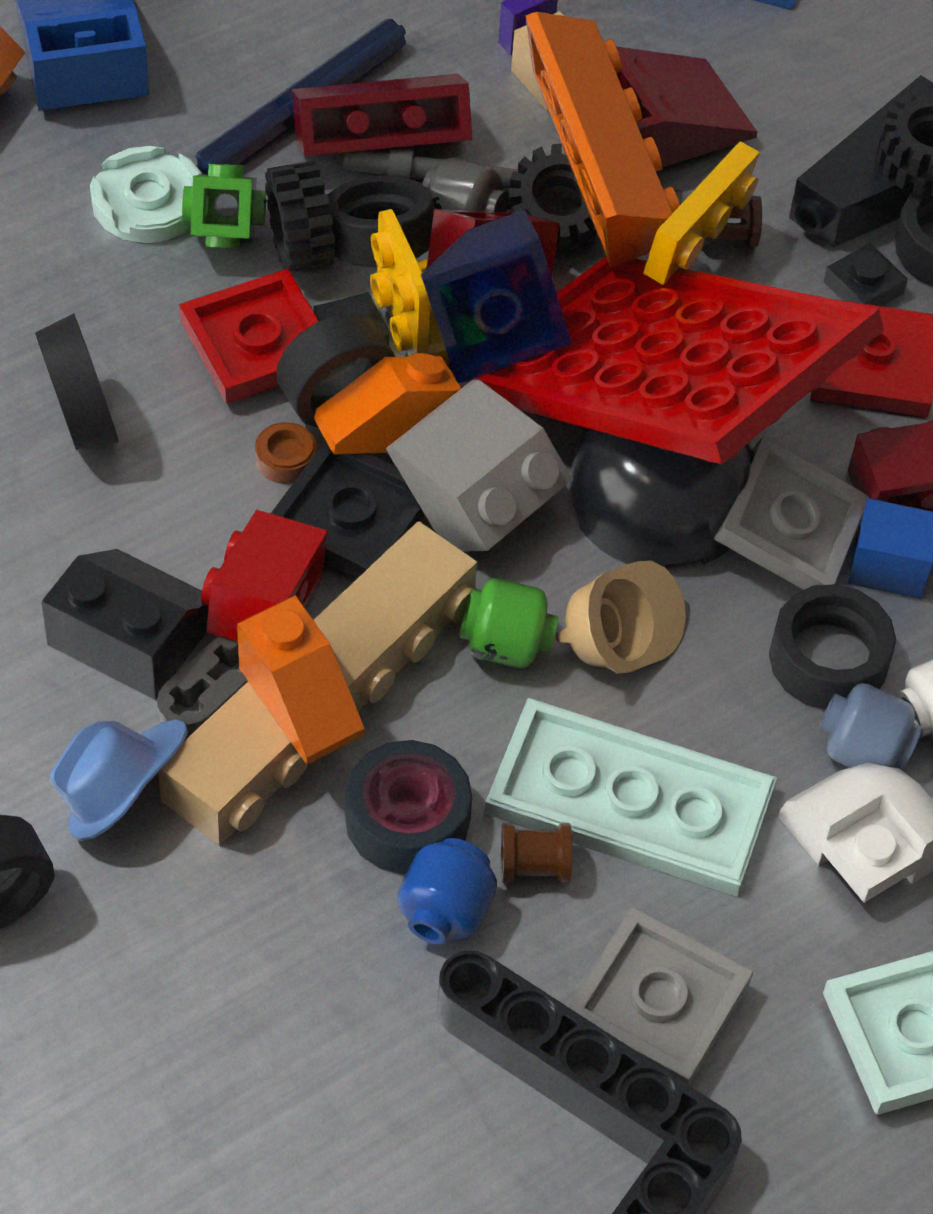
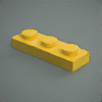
(703, 213)

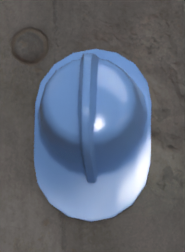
(108, 769)

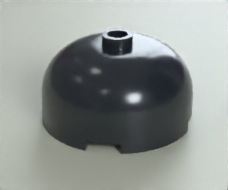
(653, 500)

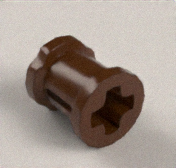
(748, 229)
(536, 852)

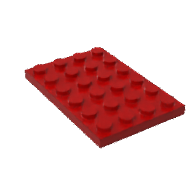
(685, 360)

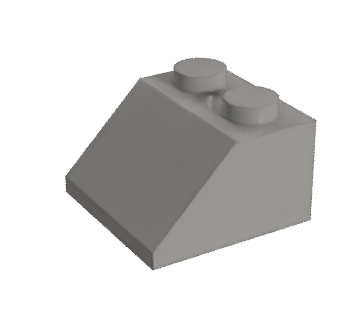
(478, 467)

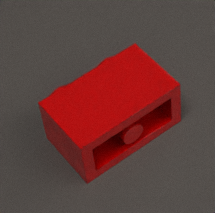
(261, 569)

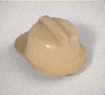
(626, 618)

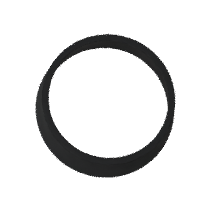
(76, 384)

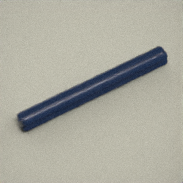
(278, 114)

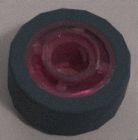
(399, 775)

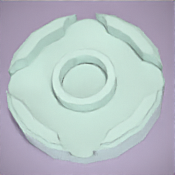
(142, 194)

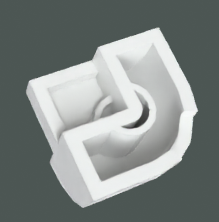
(868, 824)

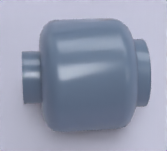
(870, 728)

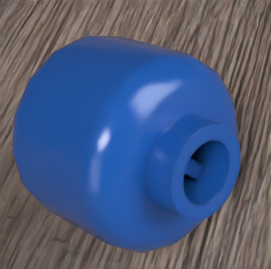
(447, 891)

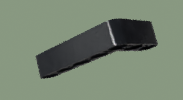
(601, 1100)

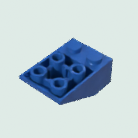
(83, 51)

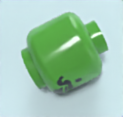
(508, 623)

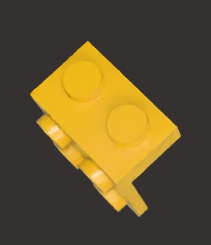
(402, 291)

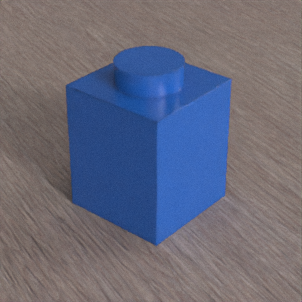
(893, 549)

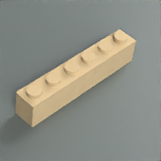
(374, 629)

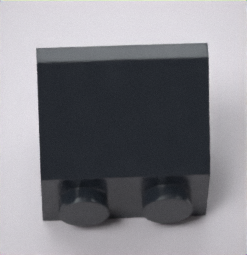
(124, 619)

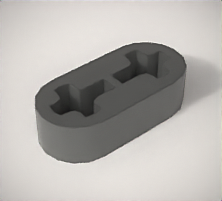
(201, 682)

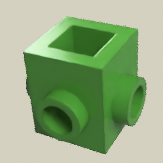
(201, 208)

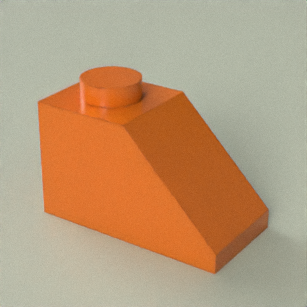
(384, 403)
(298, 679)

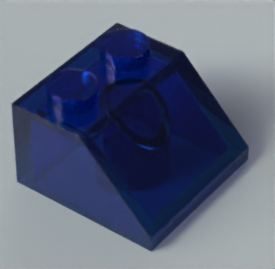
(495, 298)

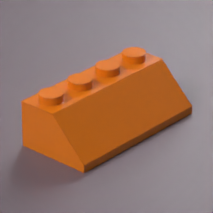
(600, 133)

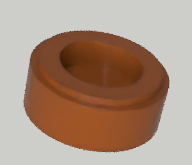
(284, 451)

